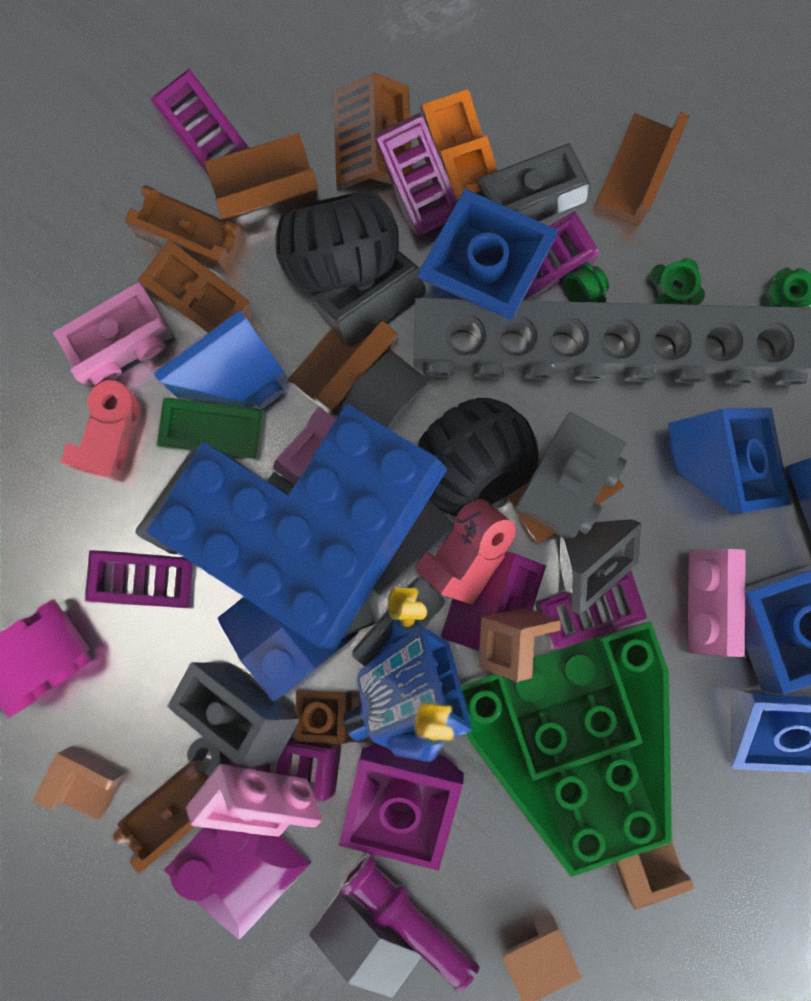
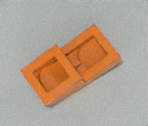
(459, 140)

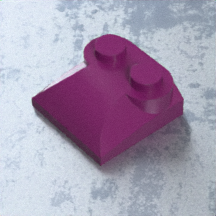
(402, 807)
(235, 874)

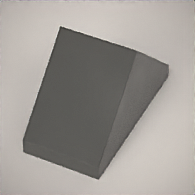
(386, 390)
(598, 560)
(362, 951)

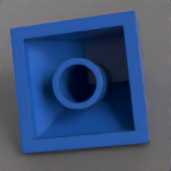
(487, 254)
(226, 368)
(732, 458)
(270, 649)

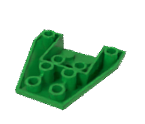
(583, 745)

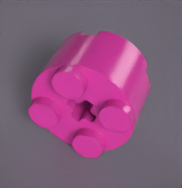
(37, 651)

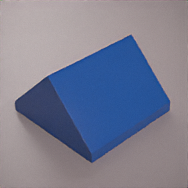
(770, 730)

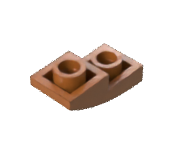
(323, 713)

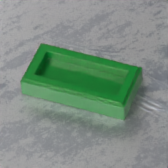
(225, 427)

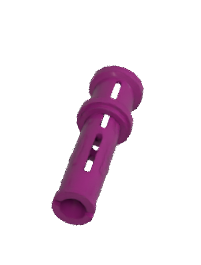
(392, 908)

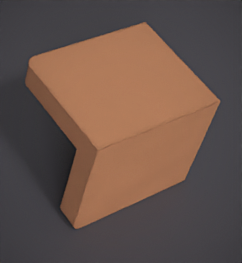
(509, 641)
(79, 783)
(652, 876)
(541, 963)

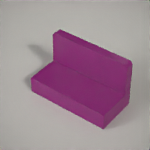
(509, 588)

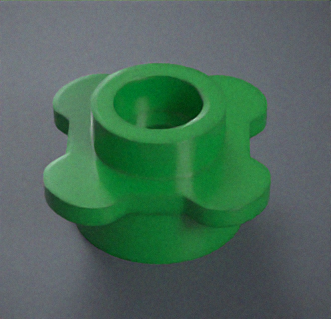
(687, 274)

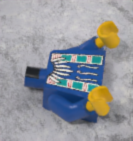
(410, 687)

